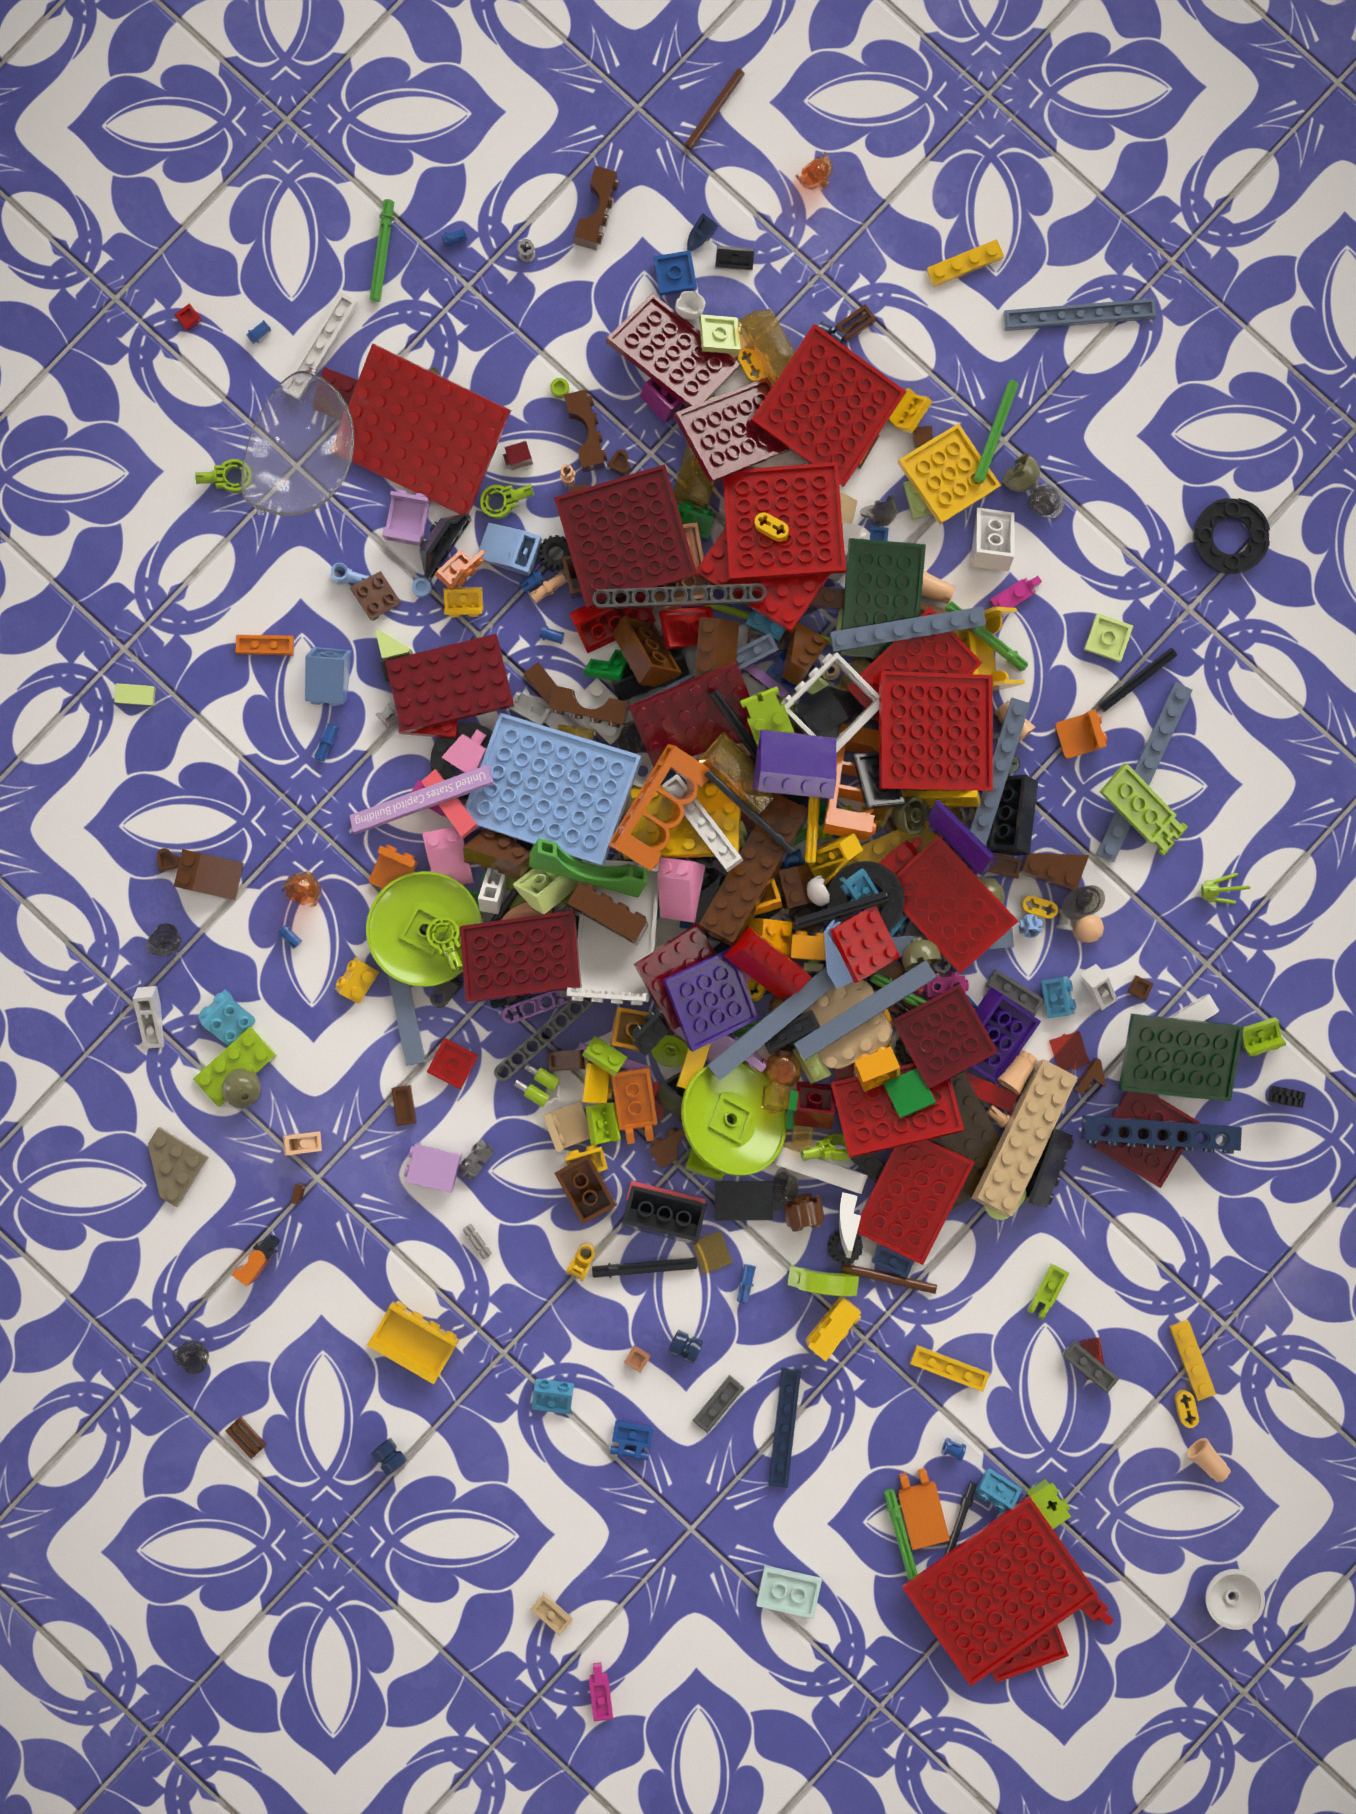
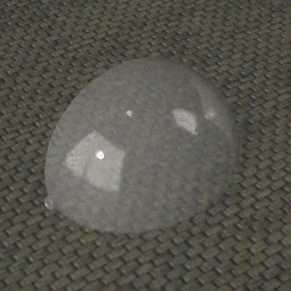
(298, 447)

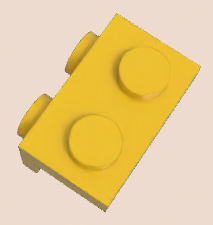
(909, 411)
(463, 601)
(356, 980)
(596, 1154)

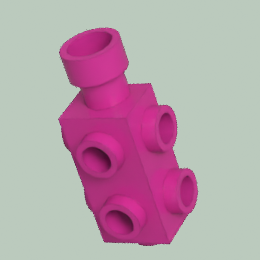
(945, 984)

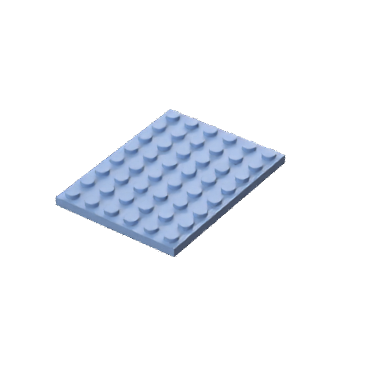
(554, 788)

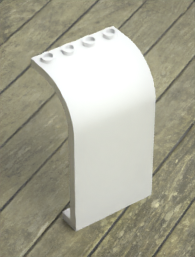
(610, 959)

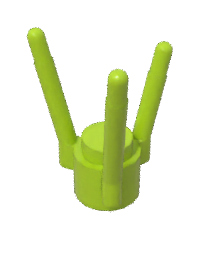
(1210, 890)

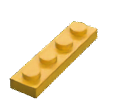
(965, 263)
(948, 798)
(1192, 1360)
(949, 1368)

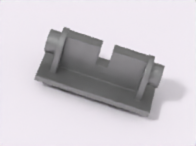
(469, 1166)

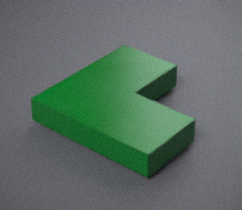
(608, 670)
(792, 1107)

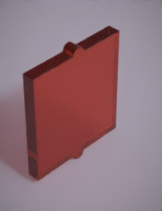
(1069, 1051)

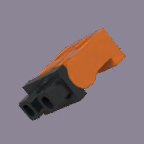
(257, 1260)

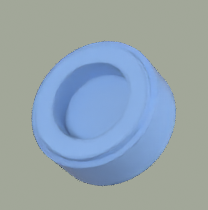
(421, 587)

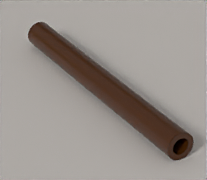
(714, 109)
(889, 1278)

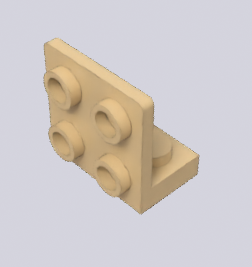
(567, 1126)

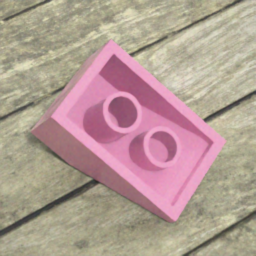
(446, 854)
(679, 888)

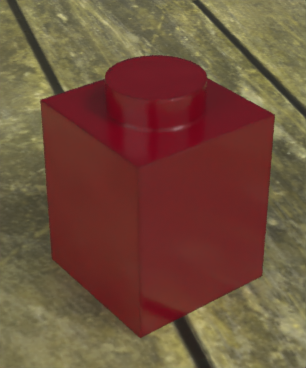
(517, 455)

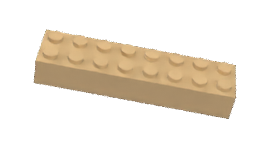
(1024, 1138)

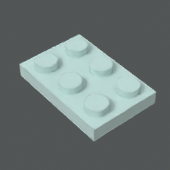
(788, 1592)

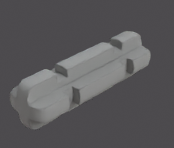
(477, 1241)

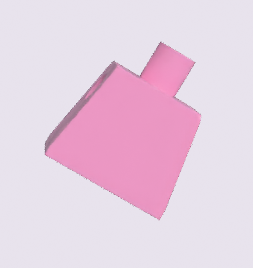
(467, 752)

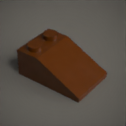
(208, 874)
(793, 884)
(586, 1189)

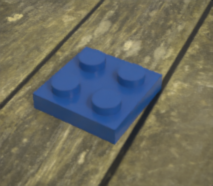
(675, 272)

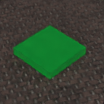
(909, 1093)

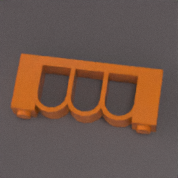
(692, 772)
(846, 822)

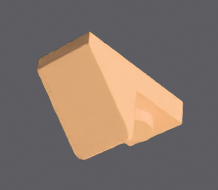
(302, 1143)

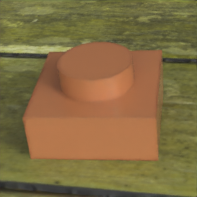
(637, 1358)

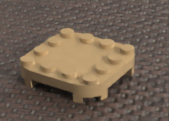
(862, 1040)

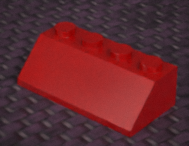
(597, 625)
(767, 964)

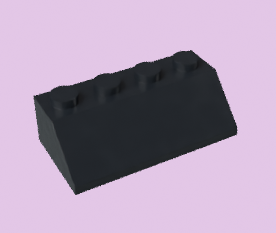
(629, 686)
(1014, 817)
(1047, 1169)
(664, 1215)

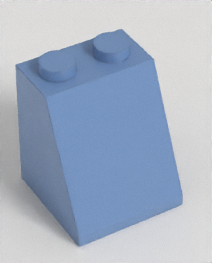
(327, 676)

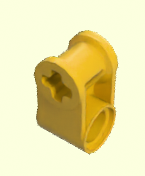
(580, 1264)

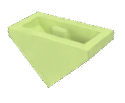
(390, 647)

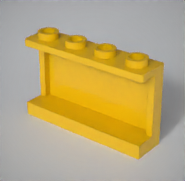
(413, 1342)

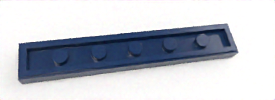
(784, 1427)

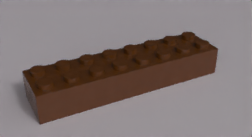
(751, 878)

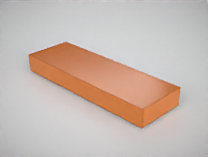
(265, 645)

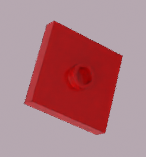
(452, 1063)

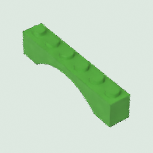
(552, 859)

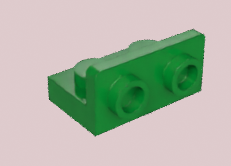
(702, 516)

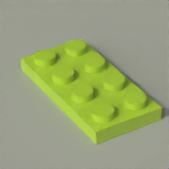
(246, 1052)

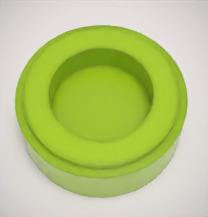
(559, 387)

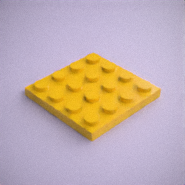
(945, 474)

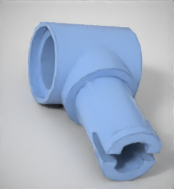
(349, 576)

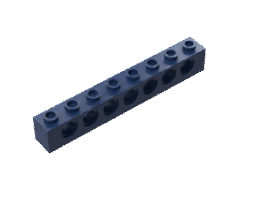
(1230, 1134)

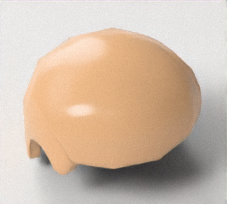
(1088, 929)

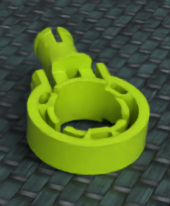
(216, 476)
(509, 504)
(450, 952)
(825, 1149)

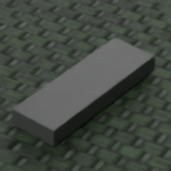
(1014, 991)
(1090, 1366)
(718, 1403)

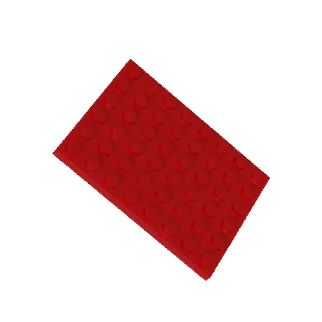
(423, 429)
(999, 1590)

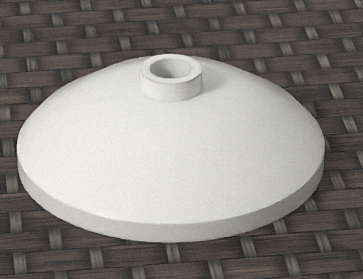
(1242, 1608)

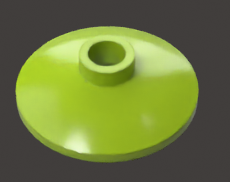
(669, 1056)

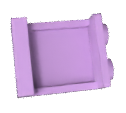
(407, 517)
(432, 1167)

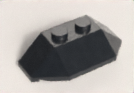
(441, 542)
(826, 709)

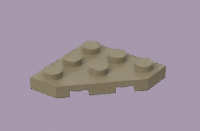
(174, 1165)

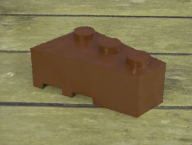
(801, 653)
(497, 852)
(1055, 869)

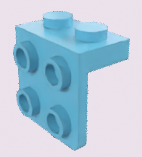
(226, 1018)

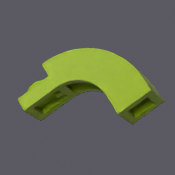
(823, 1282)

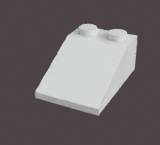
(993, 539)

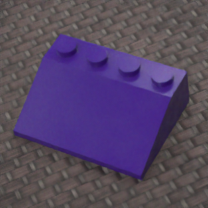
(796, 764)
(961, 839)
(1008, 1029)

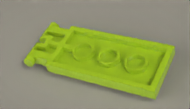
(767, 713)
(1143, 808)

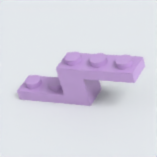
(755, 1060)

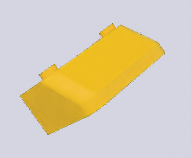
(985, 653)

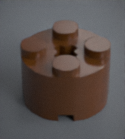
(804, 1212)

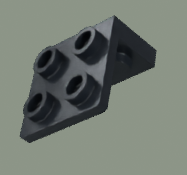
(649, 1034)

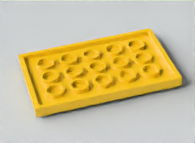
(684, 839)

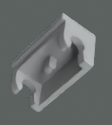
(530, 709)

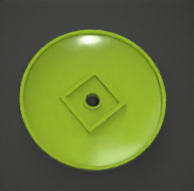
(396, 923)
(755, 1133)

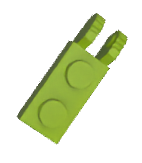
(1048, 1289)

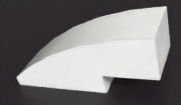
(848, 1222)

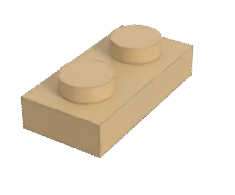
(551, 1613)

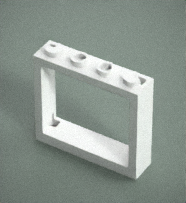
(802, 687)

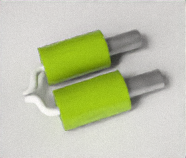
(535, 1094)

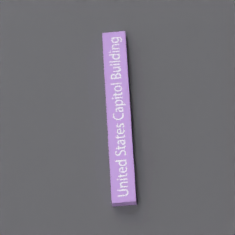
(421, 799)

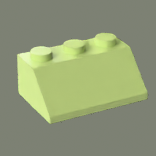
(544, 889)

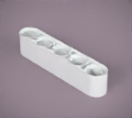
(1198, 1010)
(821, 1170)

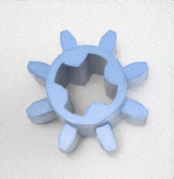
(1030, 926)

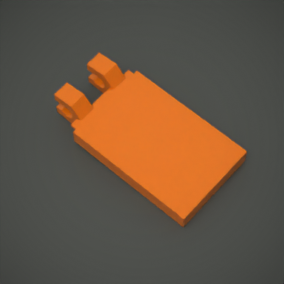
(635, 1102)
(922, 1511)

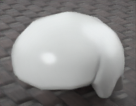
(690, 305)
(817, 891)

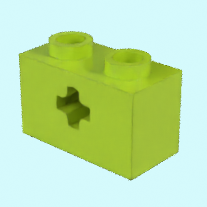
(1041, 1495)

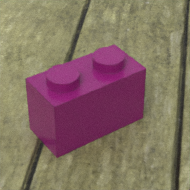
(660, 400)

